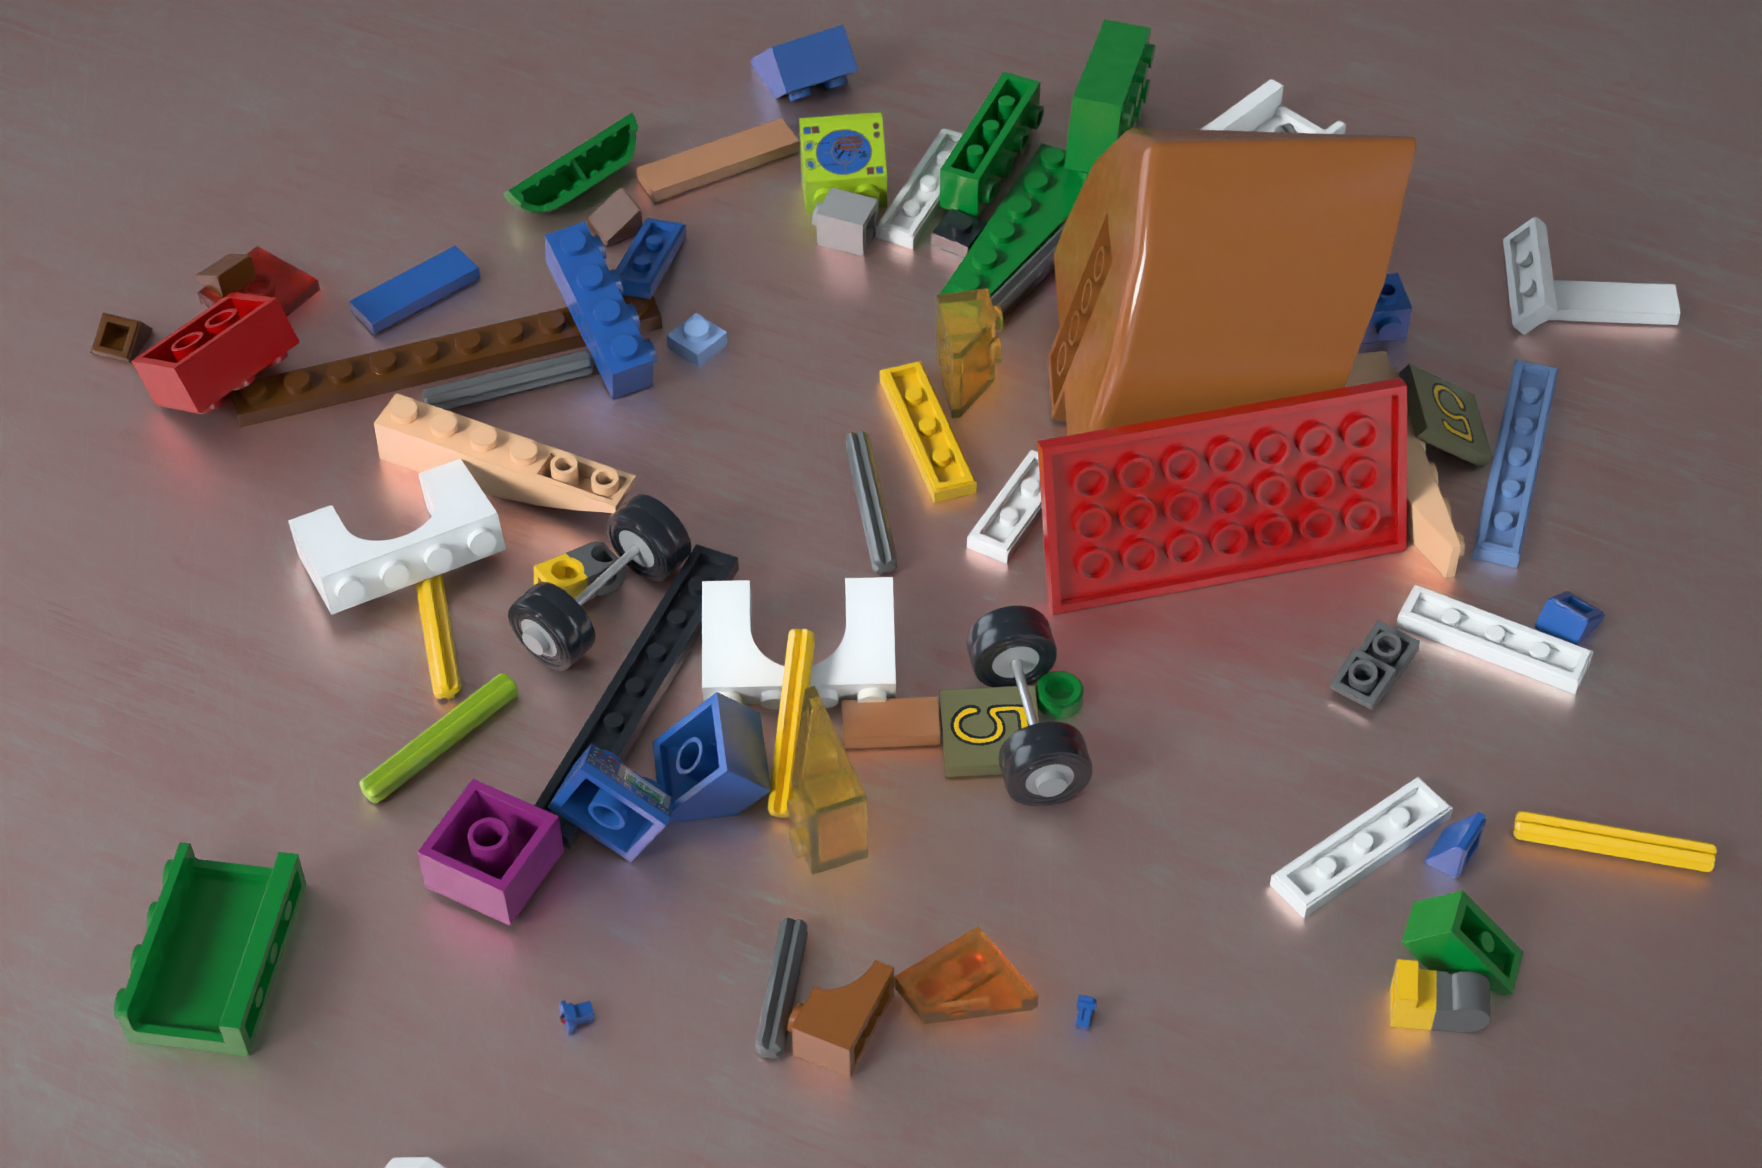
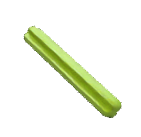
(438, 738)

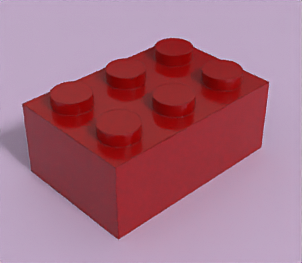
(216, 352)

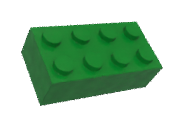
(1109, 92)

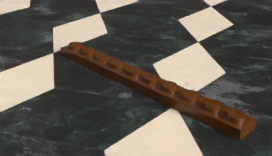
(418, 363)

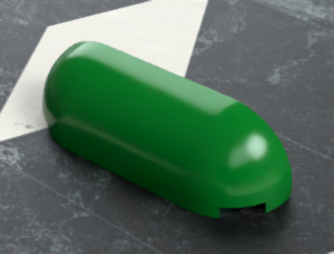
(577, 169)

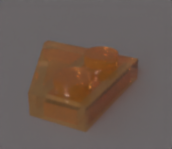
(965, 982)

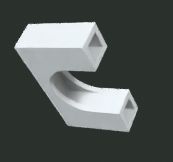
(358, 570)
(857, 670)

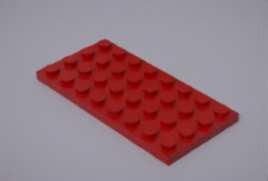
(1224, 495)

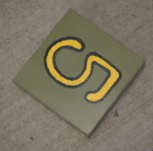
(1445, 416)
(977, 725)

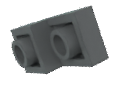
(1376, 665)

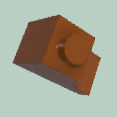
(840, 1021)

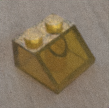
(967, 345)

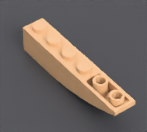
(499, 461)
(1427, 510)

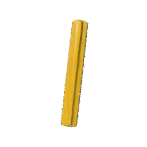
(438, 638)
(795, 680)
(1614, 841)

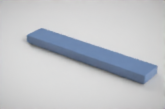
(1515, 464)

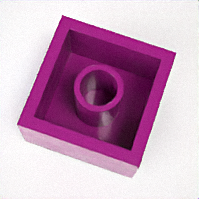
(491, 851)

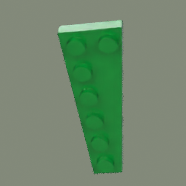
(1021, 224)

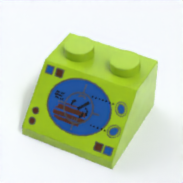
(843, 155)

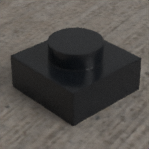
(957, 232)

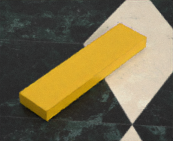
(928, 432)

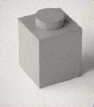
(846, 221)

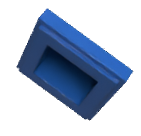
(1568, 618)
(1457, 845)

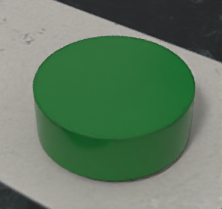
(1059, 694)

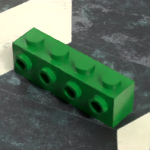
(990, 144)

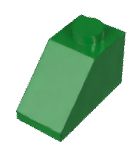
(1458, 936)

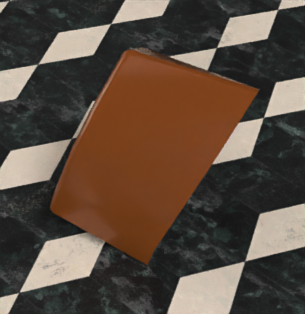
(1220, 270)

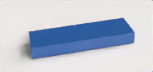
(650, 256)
(414, 289)

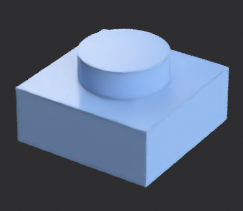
(697, 339)

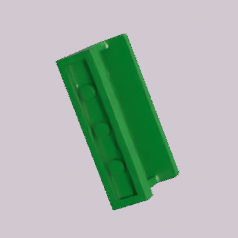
(210, 953)

